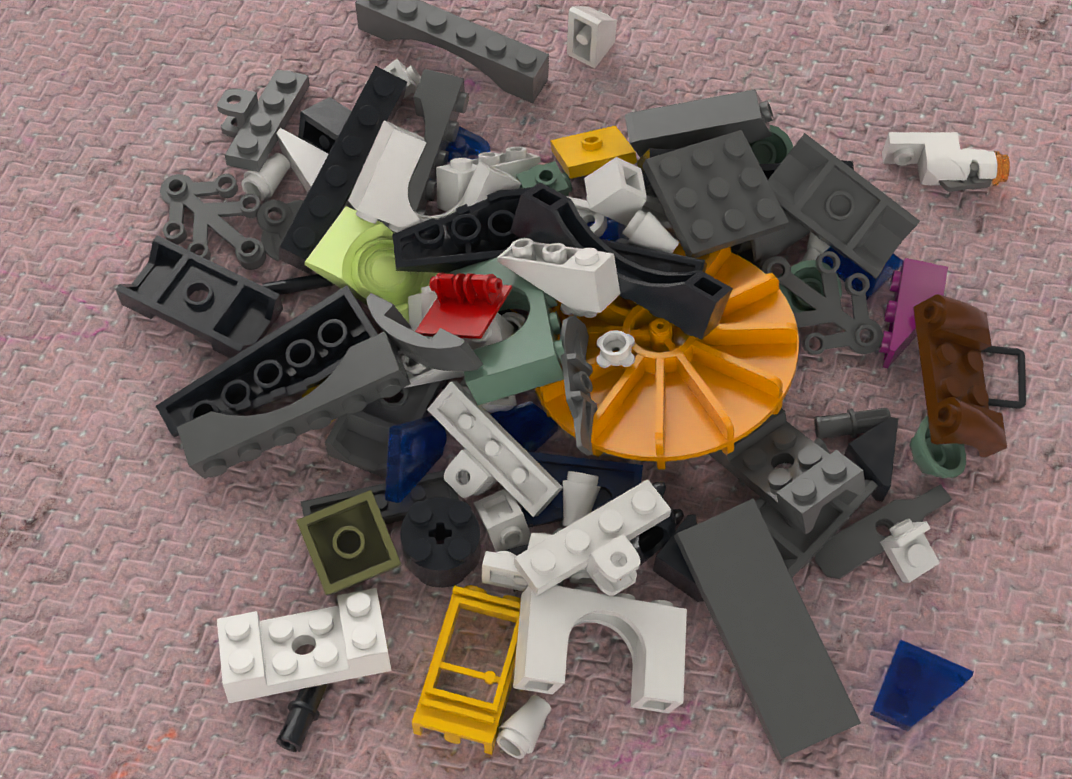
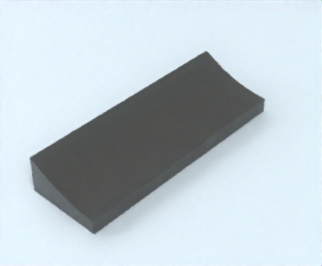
(766, 629)

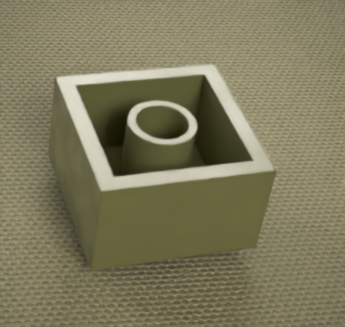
(349, 543)

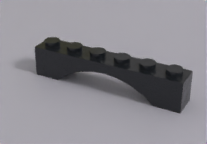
(342, 167)
(684, 299)

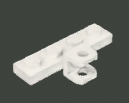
(489, 454)
(597, 542)

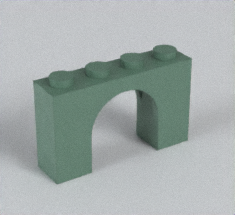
(528, 356)

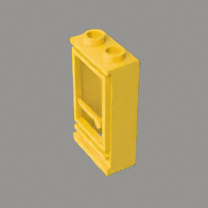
(457, 714)

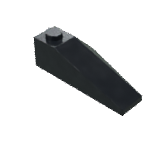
(459, 238)

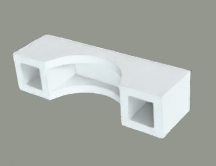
(620, 191)

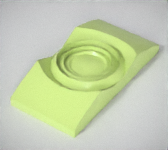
(364, 260)

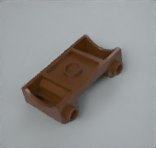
(953, 374)

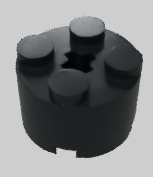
(435, 521)

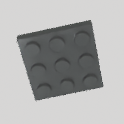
(715, 194)

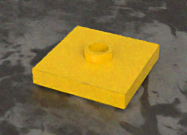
(590, 150)

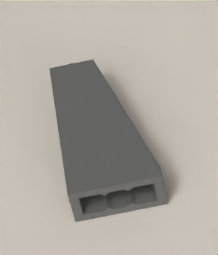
(699, 121)

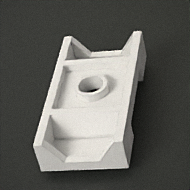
(262, 659)

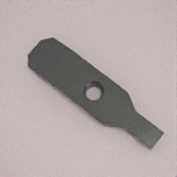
(577, 380)
(861, 540)

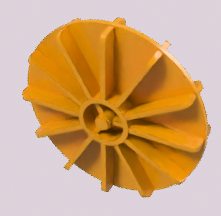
(685, 391)

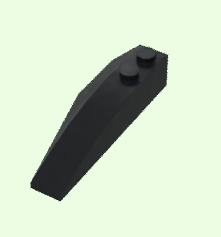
(276, 366)

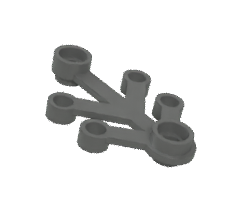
(210, 215)
(829, 308)

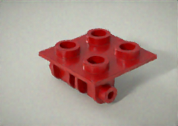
(463, 304)

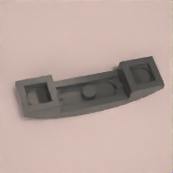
(441, 352)

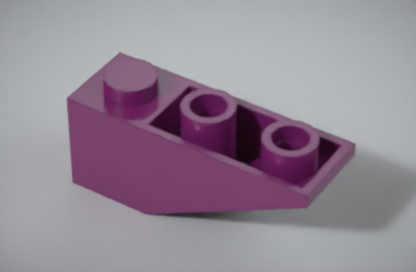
(911, 285)

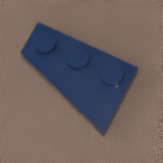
(613, 479)

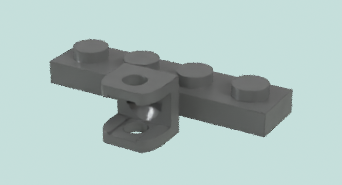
(260, 118)

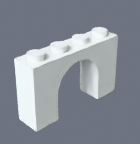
(385, 178)
(650, 629)

